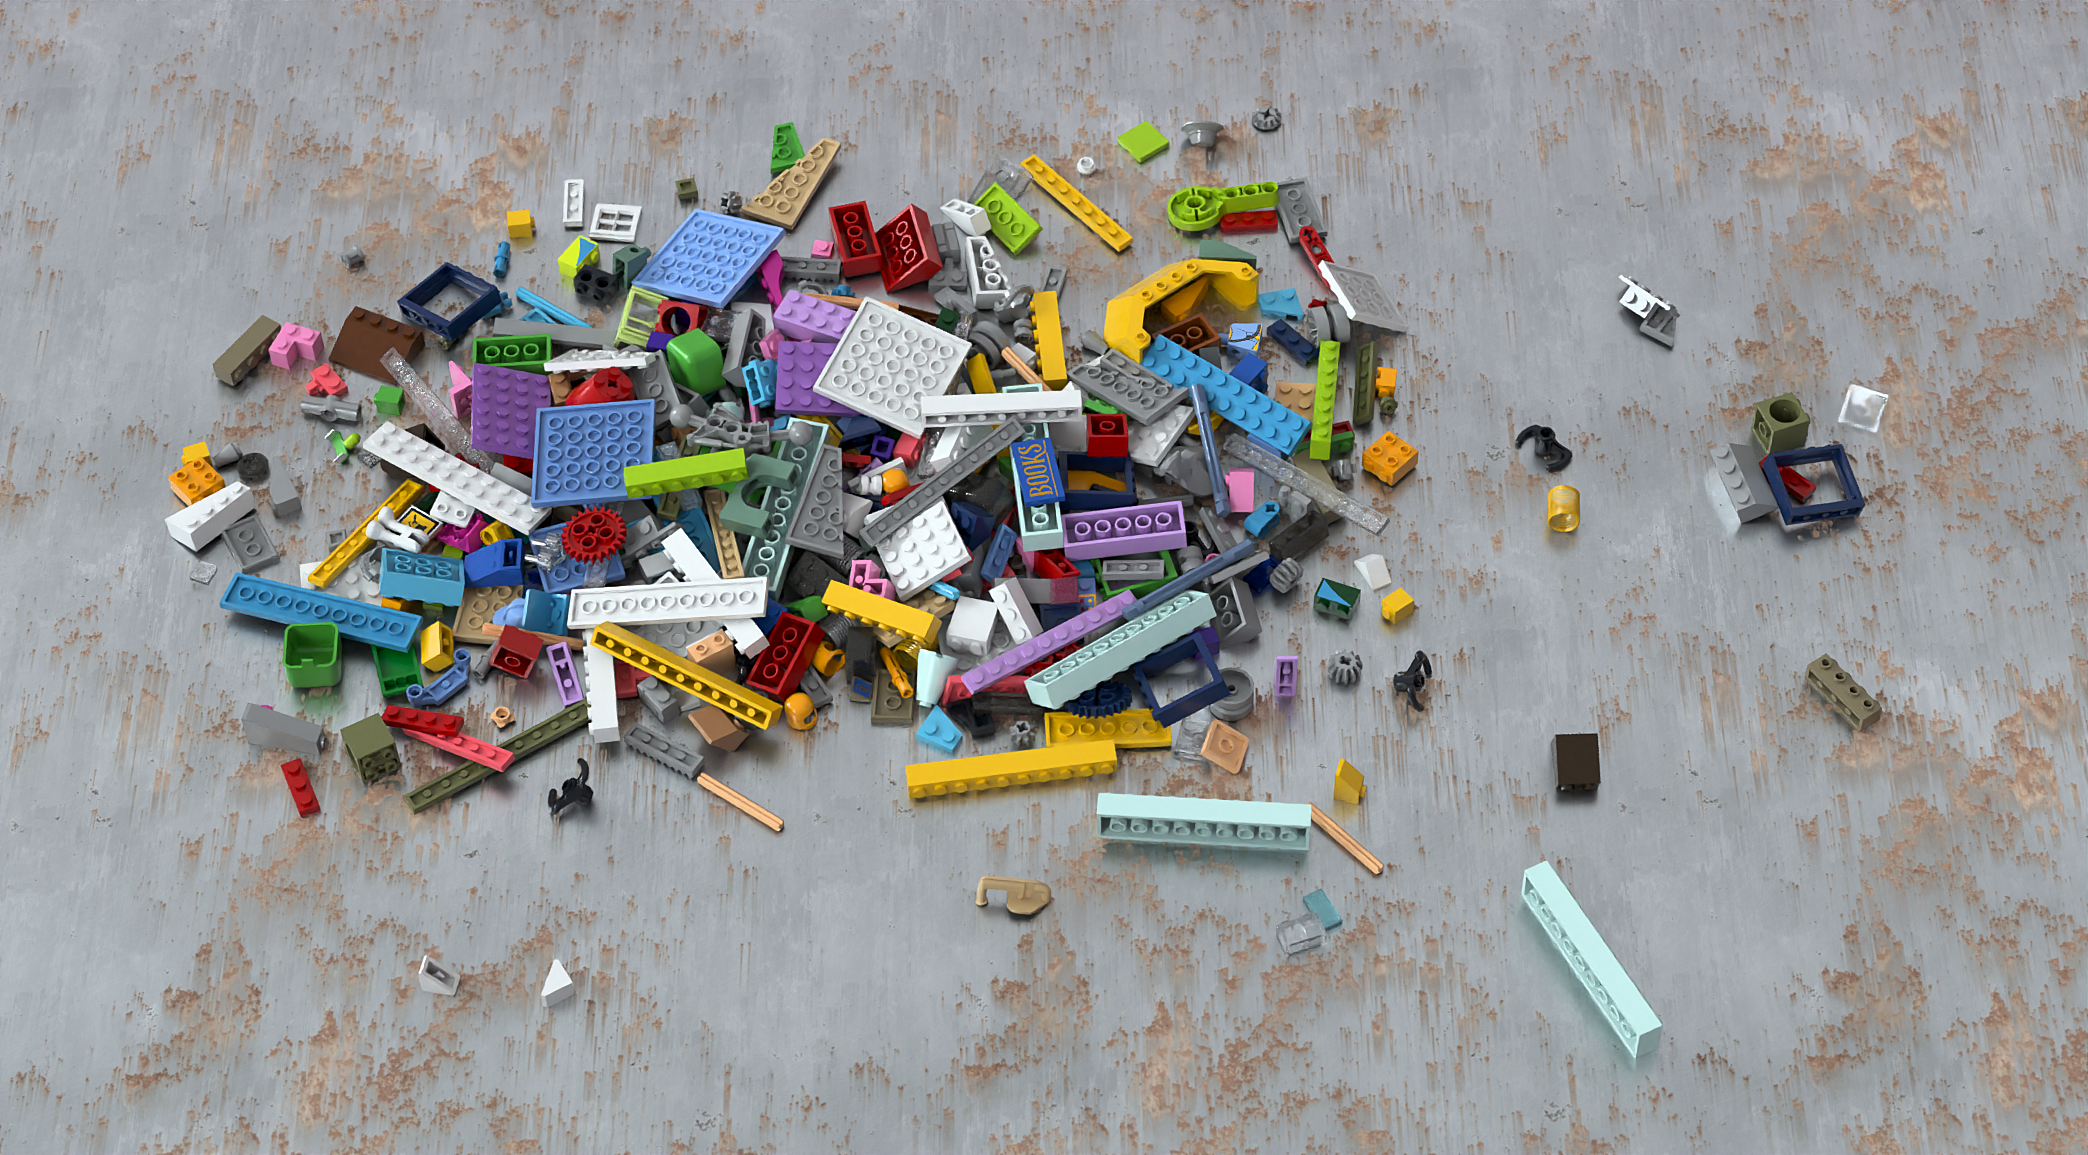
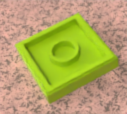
(1143, 141)

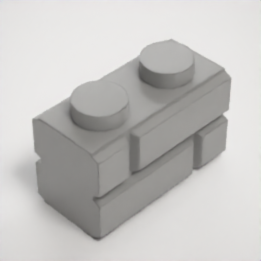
(947, 241)
(658, 699)

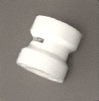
(870, 485)

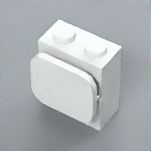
(973, 626)

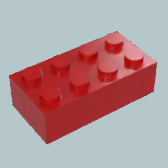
(855, 239)
(786, 658)

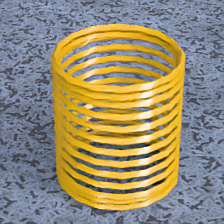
(1572, 511)
(911, 651)

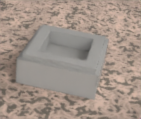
(335, 538)

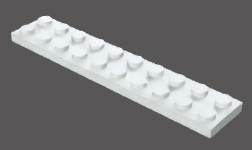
(456, 477)
(669, 602)

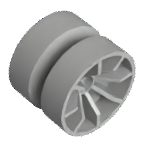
(1329, 325)

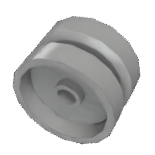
(988, 340)
(1240, 701)

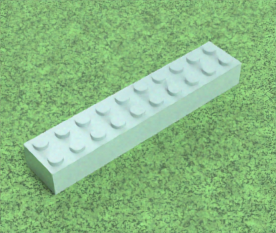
(1041, 523)
(772, 556)
(1120, 649)
(1203, 821)
(1592, 959)

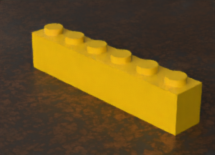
(1049, 339)
(881, 612)

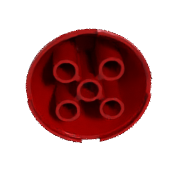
(603, 387)

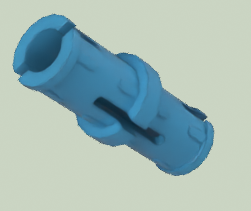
(501, 259)

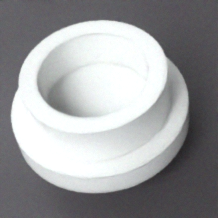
(1086, 165)

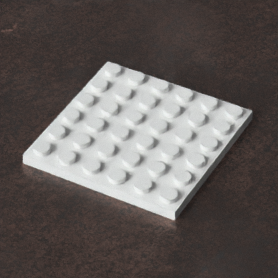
(889, 364)

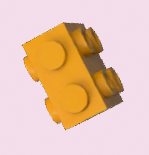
(1390, 458)
(196, 481)

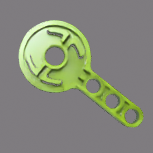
(1222, 202)

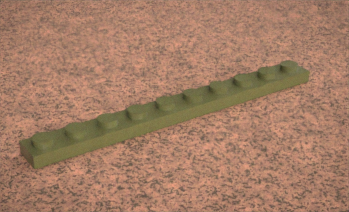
(519, 745)

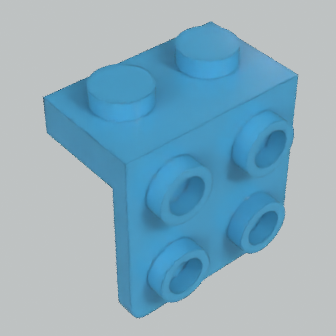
(546, 612)

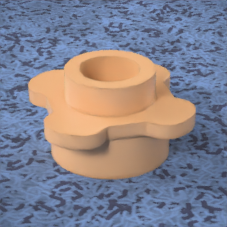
(502, 712)

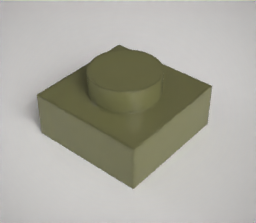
(686, 188)

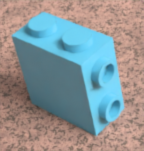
(761, 382)

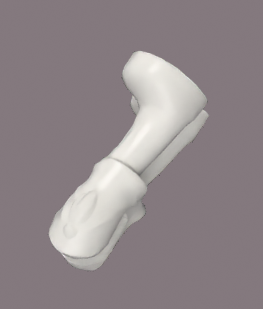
(409, 536)

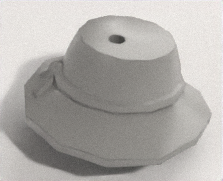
(1201, 132)

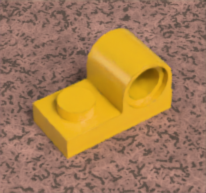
(496, 532)

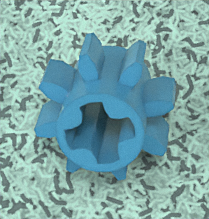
(842, 290)

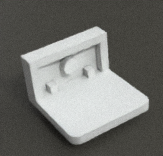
(1068, 436)
(452, 510)

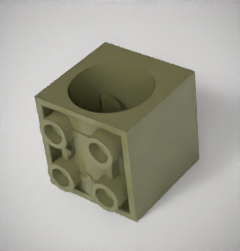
(1780, 423)
(370, 748)

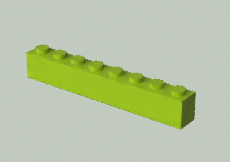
(1324, 400)

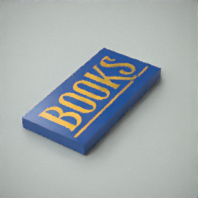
(1037, 472)

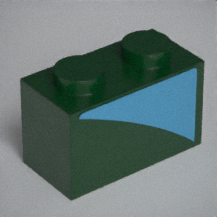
(1337, 598)

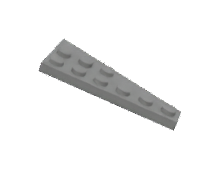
(1130, 394)
(820, 510)

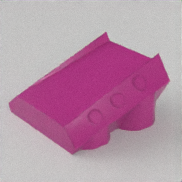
(466, 538)

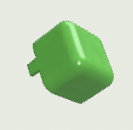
(696, 362)
(312, 654)

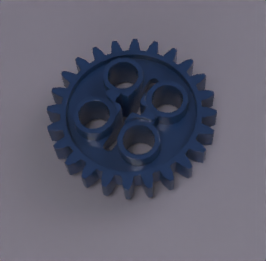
(1112, 699)

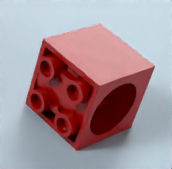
(668, 308)

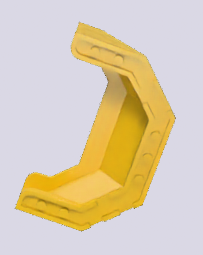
(1125, 312)

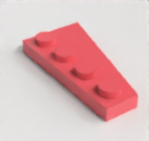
(956, 689)

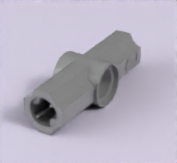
(331, 408)

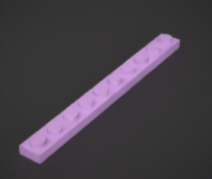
(1047, 643)

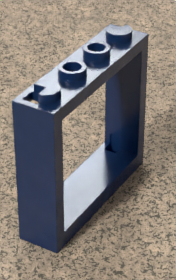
(411, 302)
(1096, 500)
(1851, 507)
(1191, 702)

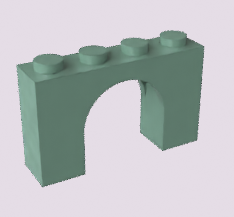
(761, 472)

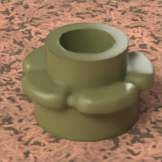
(1388, 405)

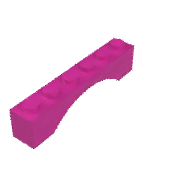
(772, 275)

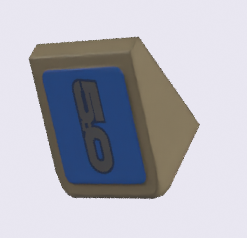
(861, 690)

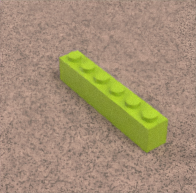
(685, 473)

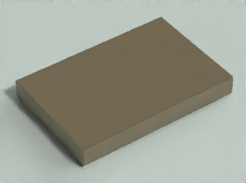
(887, 702)

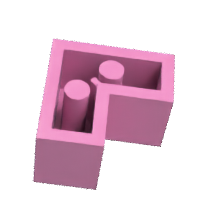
(295, 342)
(1240, 489)
(866, 576)

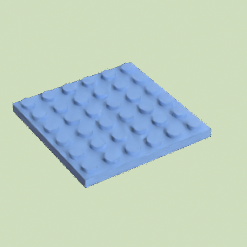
(709, 258)

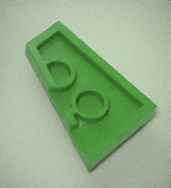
(786, 148)

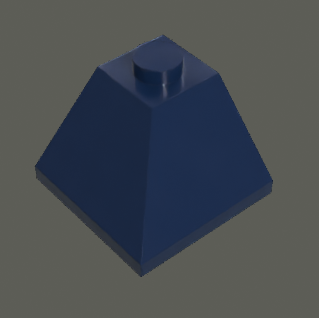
(859, 433)

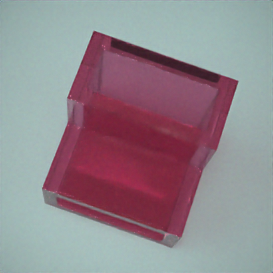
(1063, 591)

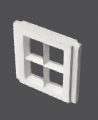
(617, 210)

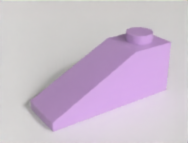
(565, 673)
(1285, 675)

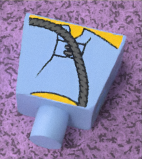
(1242, 339)

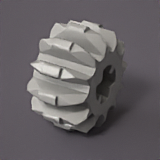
(1286, 575)
(1345, 666)

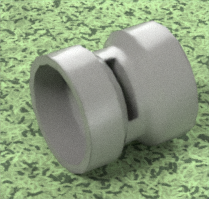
(1023, 331)

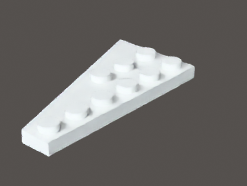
(597, 359)

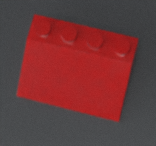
(908, 249)

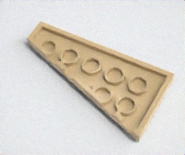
(793, 189)

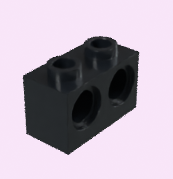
(596, 284)

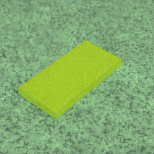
(1008, 219)

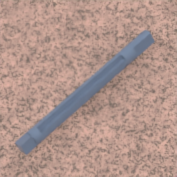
(1210, 450)
(1187, 580)

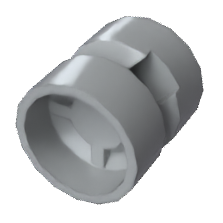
(1189, 559)

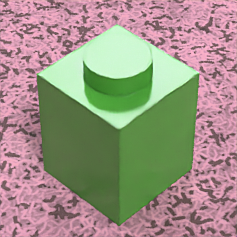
(390, 400)

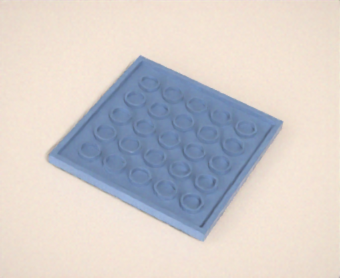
(585, 449)

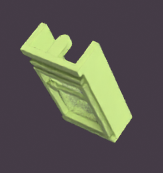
(638, 317)

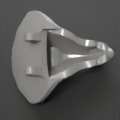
(1188, 468)

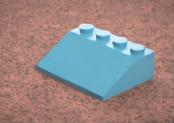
(421, 577)

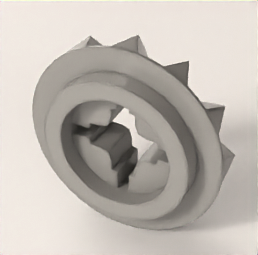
(1270, 122)

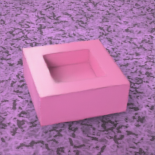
(822, 249)

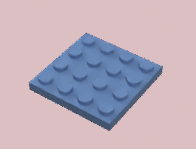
(569, 573)

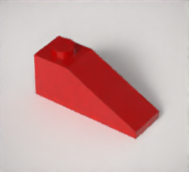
(1053, 565)

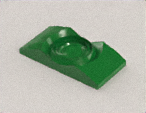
(396, 670)

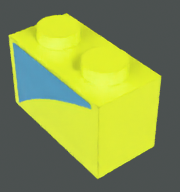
(580, 252)

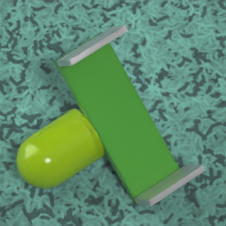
(340, 445)

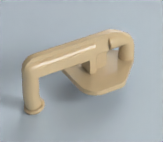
(1023, 895)

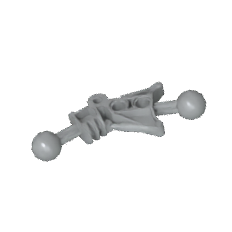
(725, 430)

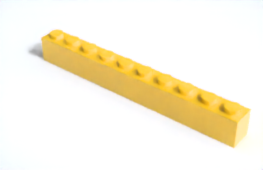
(686, 675)
(1011, 768)

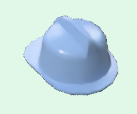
(510, 614)

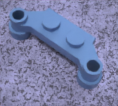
(445, 685)

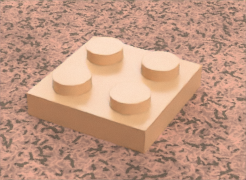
(1225, 746)

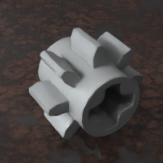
(730, 202)
(1344, 469)
(1022, 733)

